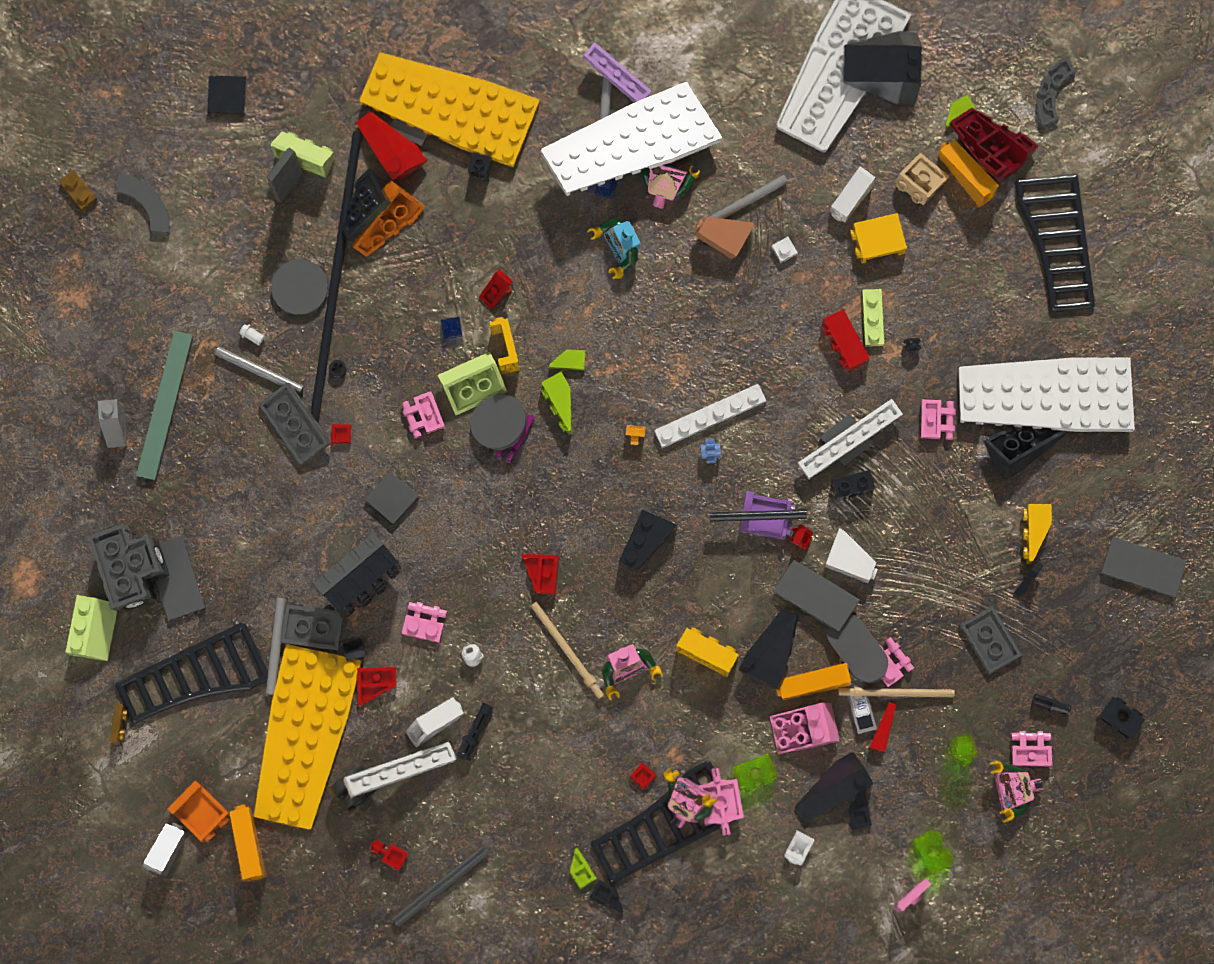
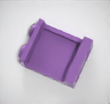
(768, 528)

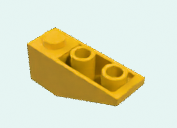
(1038, 521)

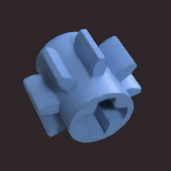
(710, 451)

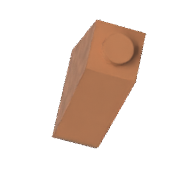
(723, 234)

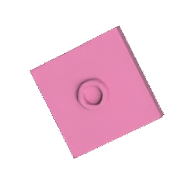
(913, 896)

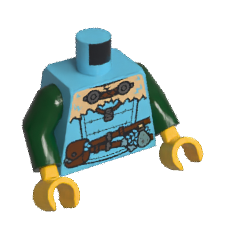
(622, 242)

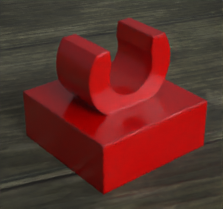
(802, 537)

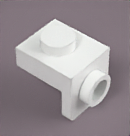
(798, 848)

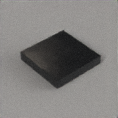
(227, 94)

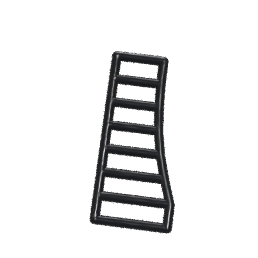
(1039, 236)
(207, 690)
(646, 816)

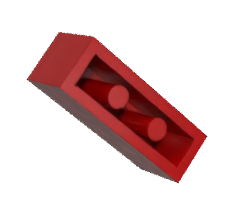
(845, 341)

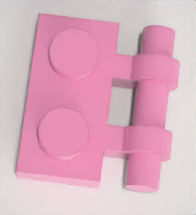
(428, 412)
(931, 419)
(423, 628)
(893, 672)
(1031, 755)

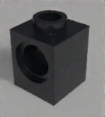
(480, 166)

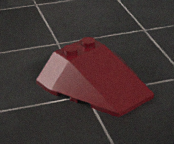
(992, 145)

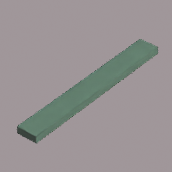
(164, 406)

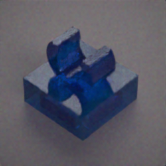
(451, 328)

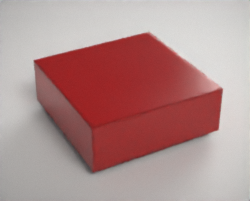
(341, 434)
(643, 776)

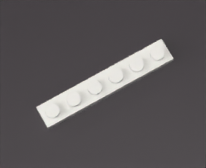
(710, 416)
(850, 439)
(399, 769)

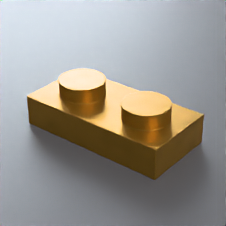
(78, 190)
(117, 731)

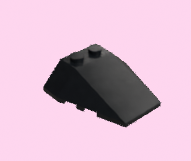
(886, 66)

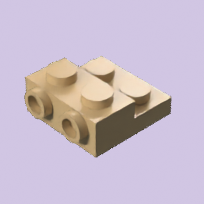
(921, 179)

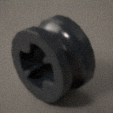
(912, 344)
(343, 370)

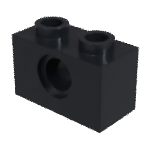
(853, 485)
(1109, 716)

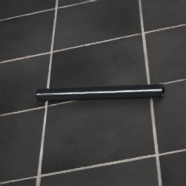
(758, 515)

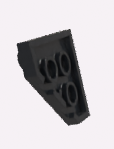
(365, 205)

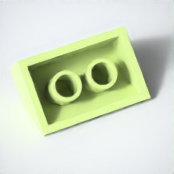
(309, 155)
(472, 383)
(91, 629)

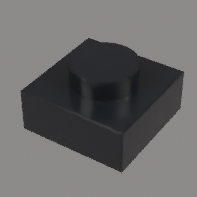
(354, 649)

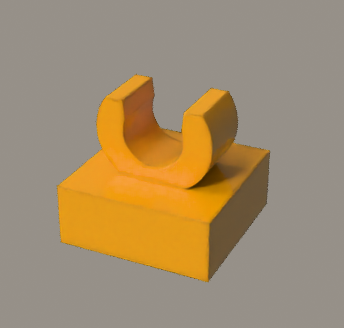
(635, 432)

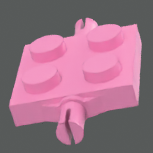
(729, 802)

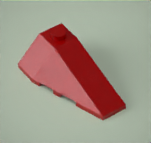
(393, 150)

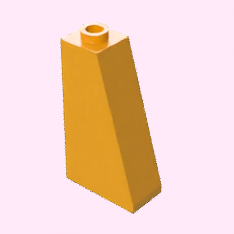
(968, 172)
(815, 682)
(247, 844)

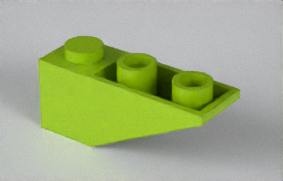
(559, 394)

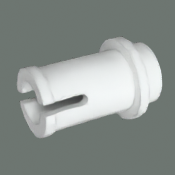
(251, 334)

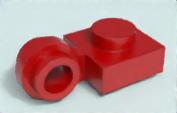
(393, 856)

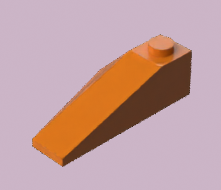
(402, 211)

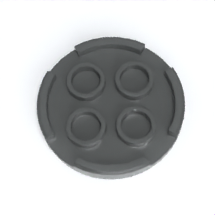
(299, 287)
(498, 421)

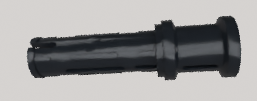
(470, 742)

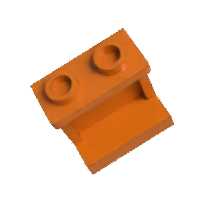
(200, 812)

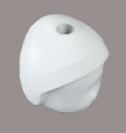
(472, 655)

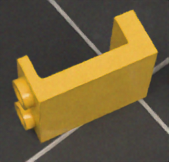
(878, 237)
(510, 363)

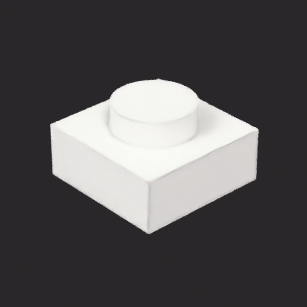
(784, 249)

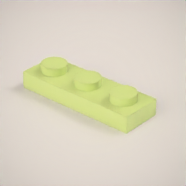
(873, 317)

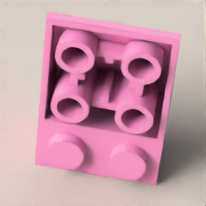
(804, 728)

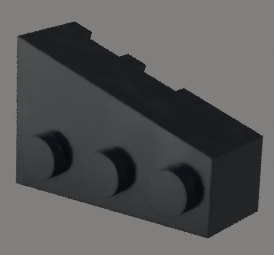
(646, 538)

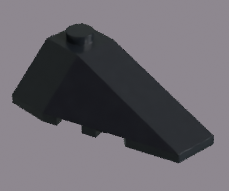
(1019, 448)
(769, 654)
(839, 783)

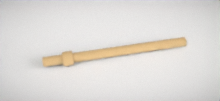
(589, 680)
(858, 692)

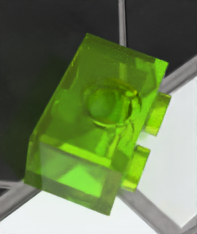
(962, 750)
(763, 764)
(922, 846)

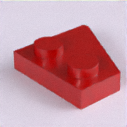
(543, 572)
(374, 682)

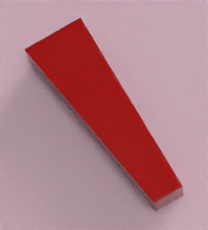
(882, 733)

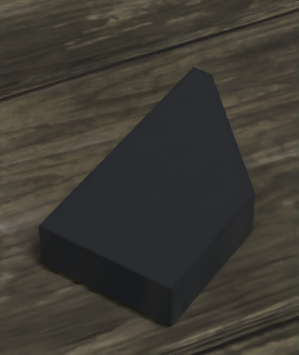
(1028, 579)
(859, 812)
(607, 895)

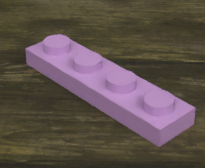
(616, 73)

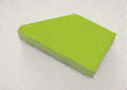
(959, 107)
(569, 360)
(581, 871)

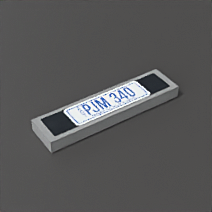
(860, 708)

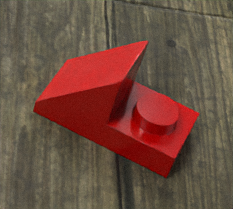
(496, 289)

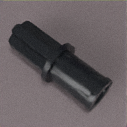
(1052, 704)

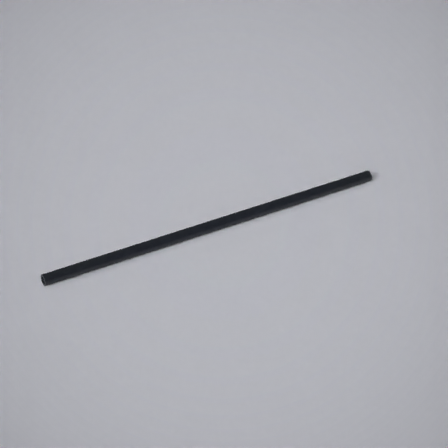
(335, 277)

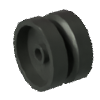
(339, 790)

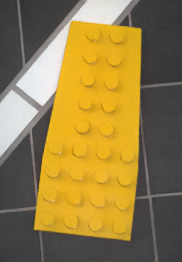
(452, 106)
(304, 733)

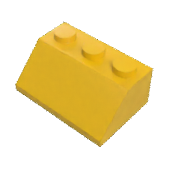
(707, 651)

